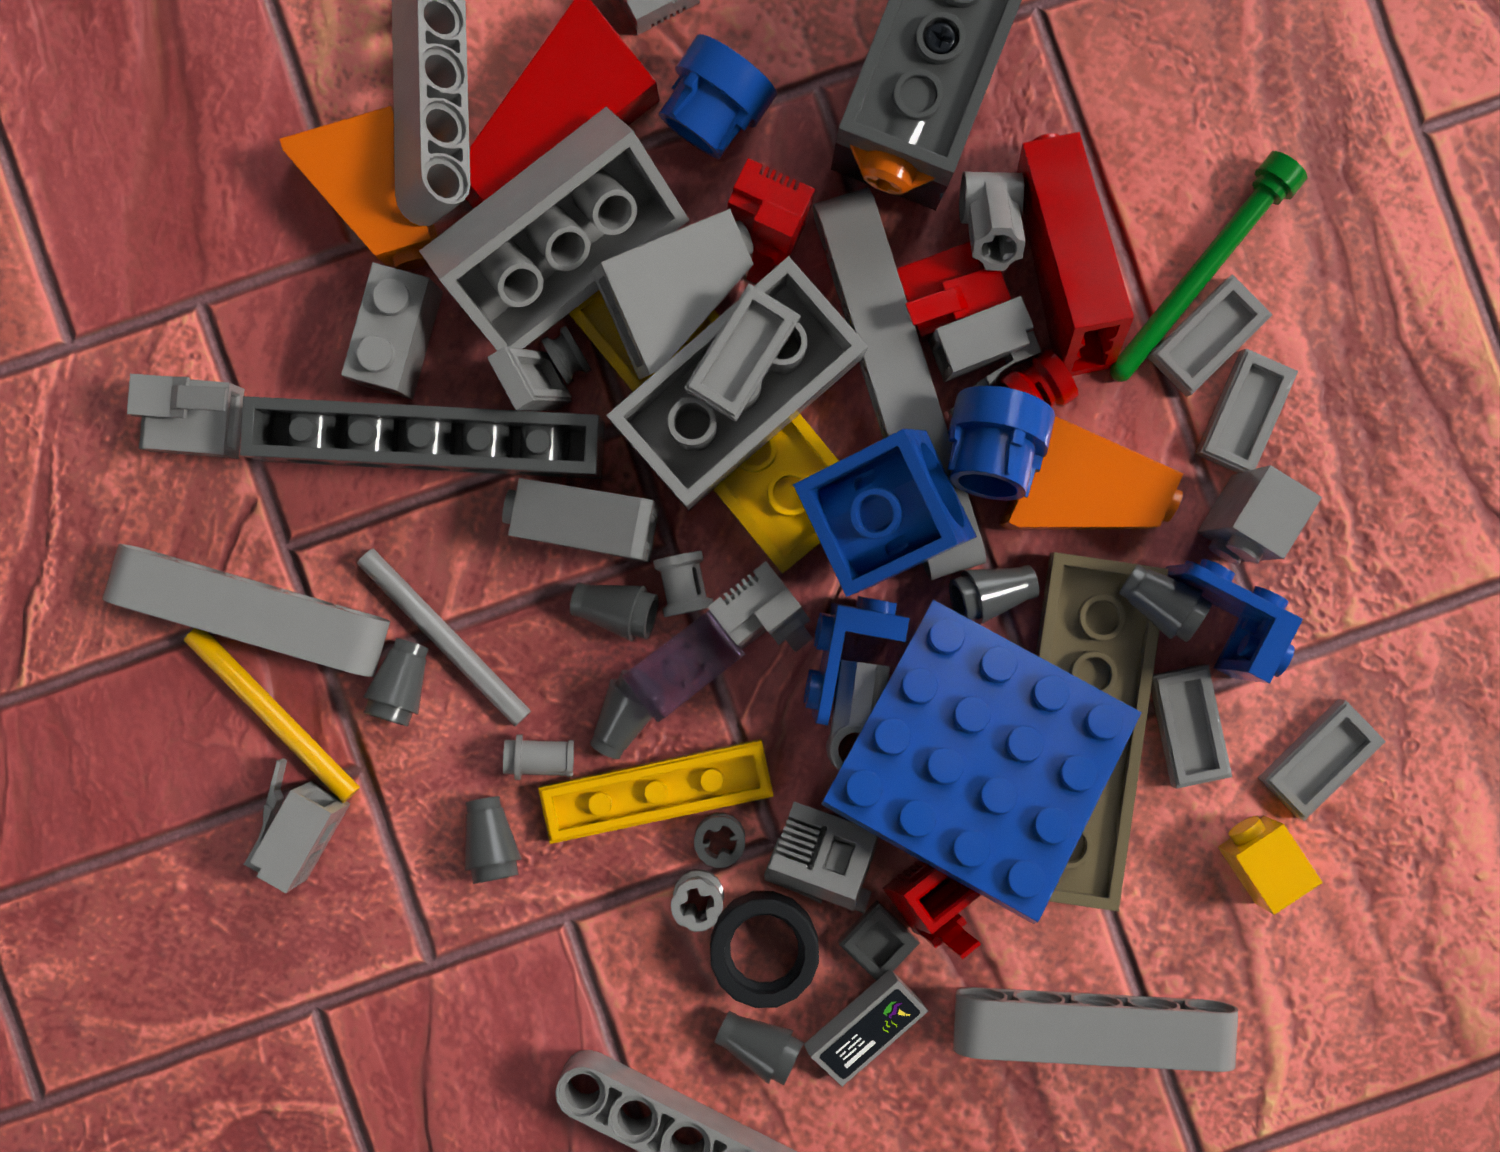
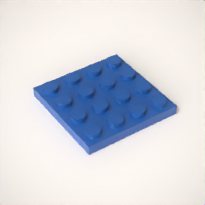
(983, 761)

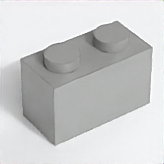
(392, 331)
(1258, 516)

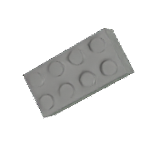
(534, 242)
(700, 447)

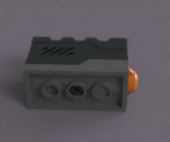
(921, 94)

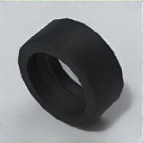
(764, 993)

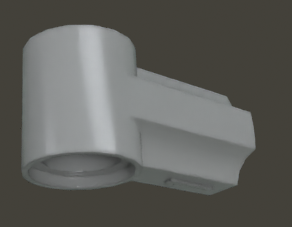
(993, 210)
(855, 698)

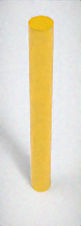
(272, 714)

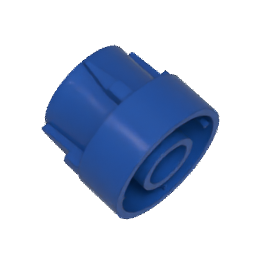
(715, 96)
(998, 441)

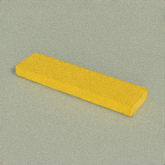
(655, 791)

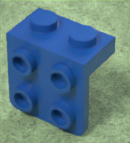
(869, 618)
(1264, 631)

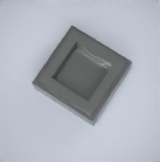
(878, 941)

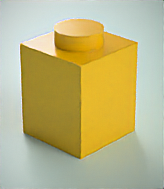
(1269, 863)

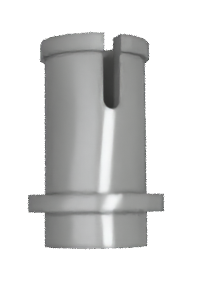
(538, 757)

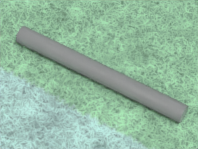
(443, 637)

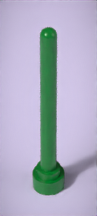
(1276, 180)

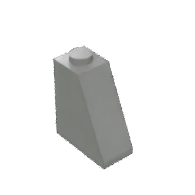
(672, 285)
(582, 519)

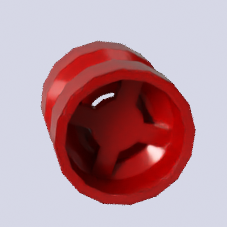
(1045, 379)

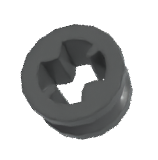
(566, 355)
(725, 856)

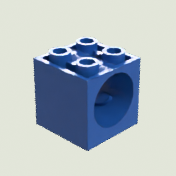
(884, 510)

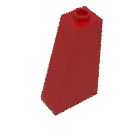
(563, 86)
(1073, 254)

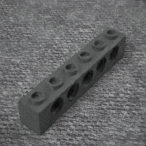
(422, 437)

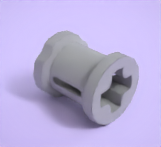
(683, 583)
(688, 914)

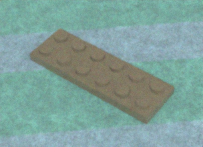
(1114, 648)

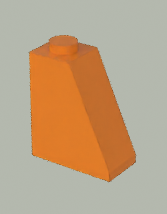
(355, 173)
(1094, 487)

